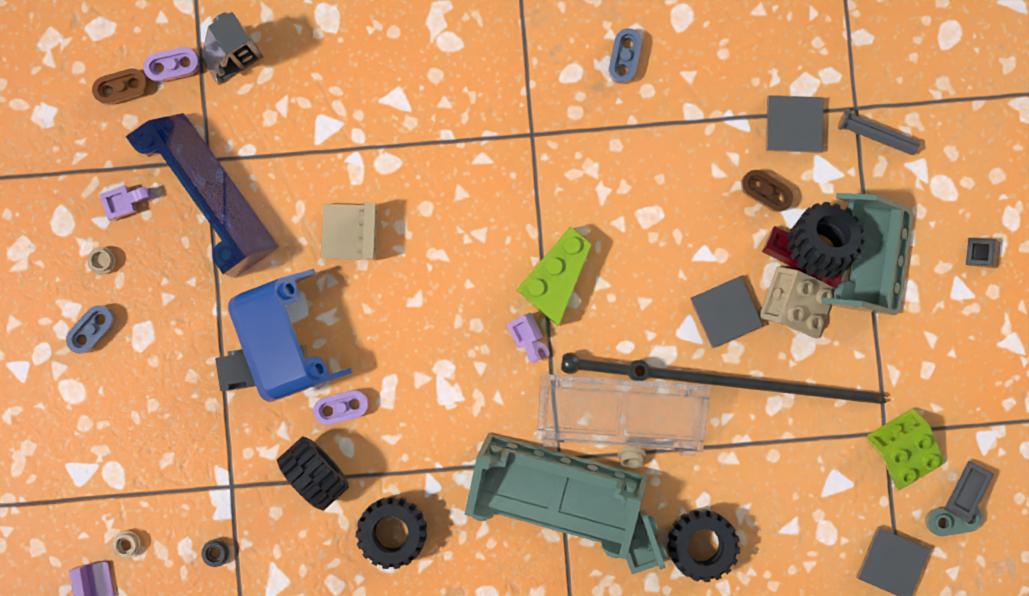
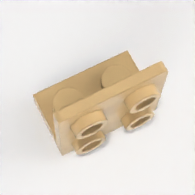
(349, 231)
(796, 301)

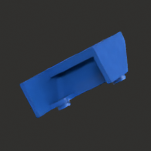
(272, 343)

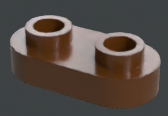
(767, 189)

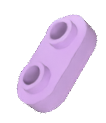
(172, 64)
(341, 407)

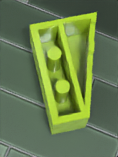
(555, 276)

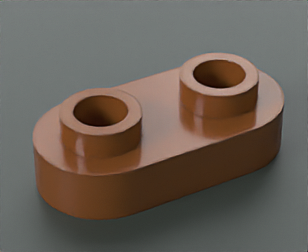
(121, 86)

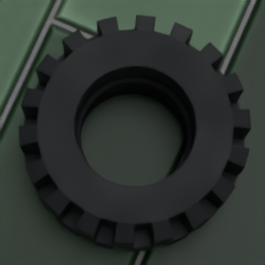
(836, 226)
(312, 473)
(374, 549)
(725, 554)

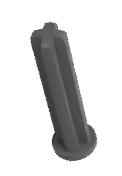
(878, 133)

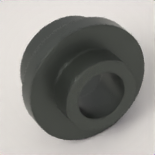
(207, 555)

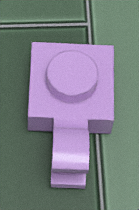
(121, 201)
(526, 334)

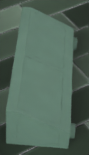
(556, 492)

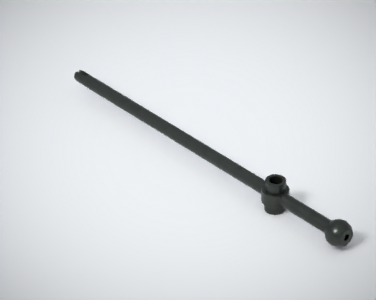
(572, 363)

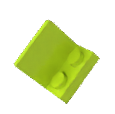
(907, 448)

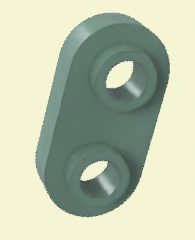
(954, 524)

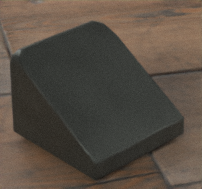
(983, 252)

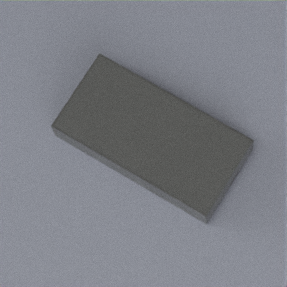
(968, 491)

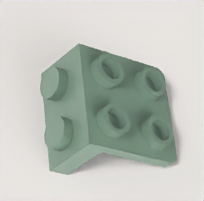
(644, 549)

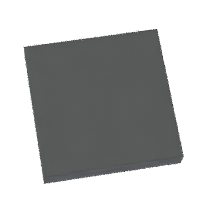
(794, 124)
(726, 312)
(893, 563)

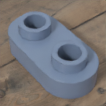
(625, 56)
(91, 329)

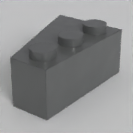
(228, 47)
(234, 370)

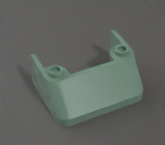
(880, 269)

